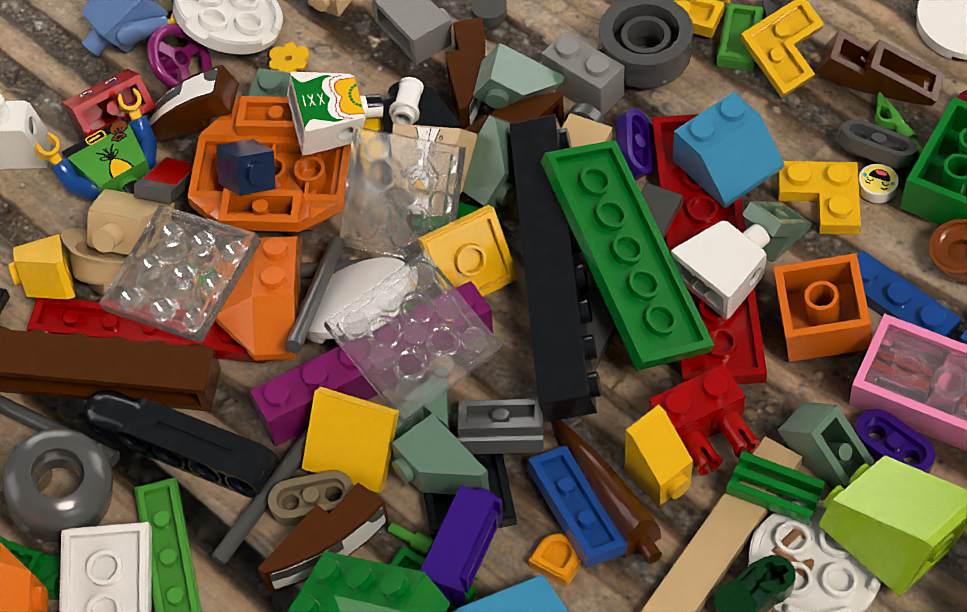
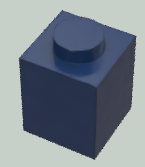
(245, 167)

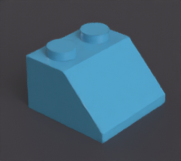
(727, 149)

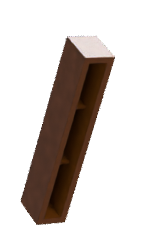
(81, 365)

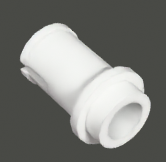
(406, 108)

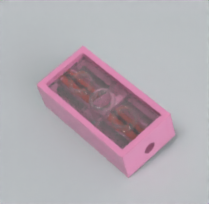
(916, 379)

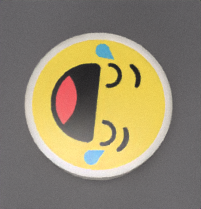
(878, 183)

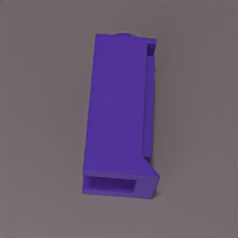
(463, 542)

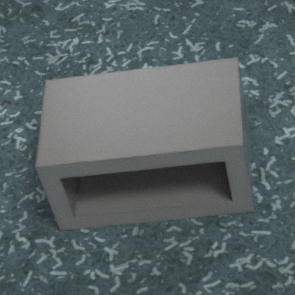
(414, 26)
(588, 73)

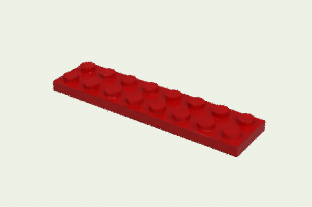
(739, 337)

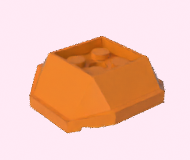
(306, 186)

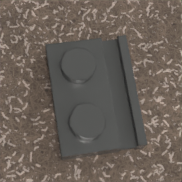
(501, 426)

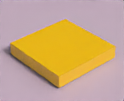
(472, 251)
(350, 438)

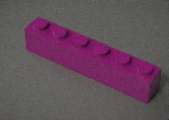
(287, 400)

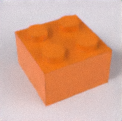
(823, 307)

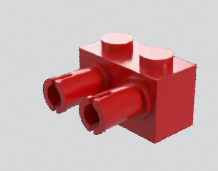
(703, 409)

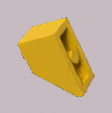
(43, 269)
(657, 457)

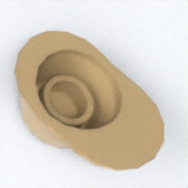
(88, 263)

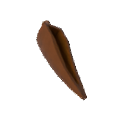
(615, 496)

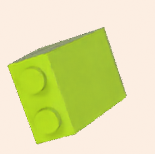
(896, 520)

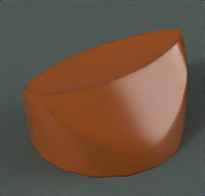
(949, 249)

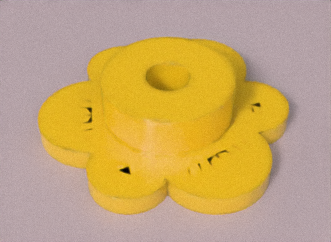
(289, 58)

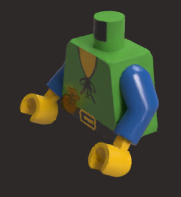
(107, 159)

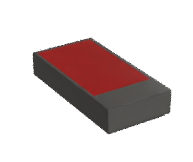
(165, 181)

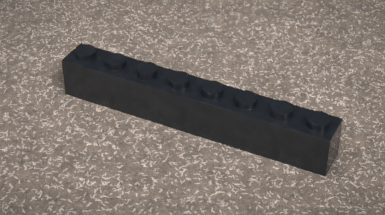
(553, 279)

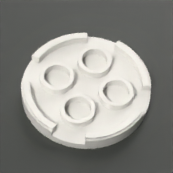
(230, 24)
(944, 26)
(347, 286)
(837, 578)

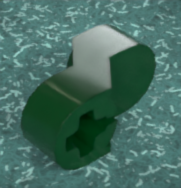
(758, 586)

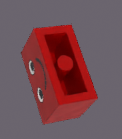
(100, 106)

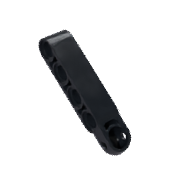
(182, 441)

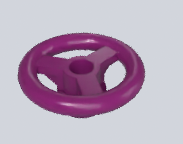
(173, 63)

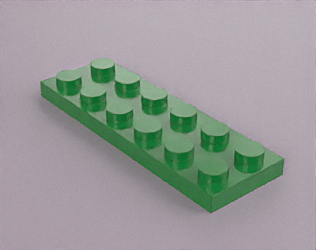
(627, 254)

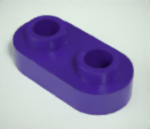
(636, 142)
(897, 439)

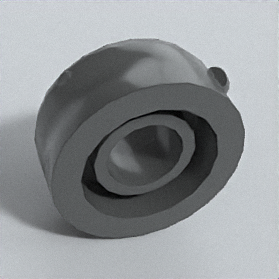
(647, 23)
(48, 516)

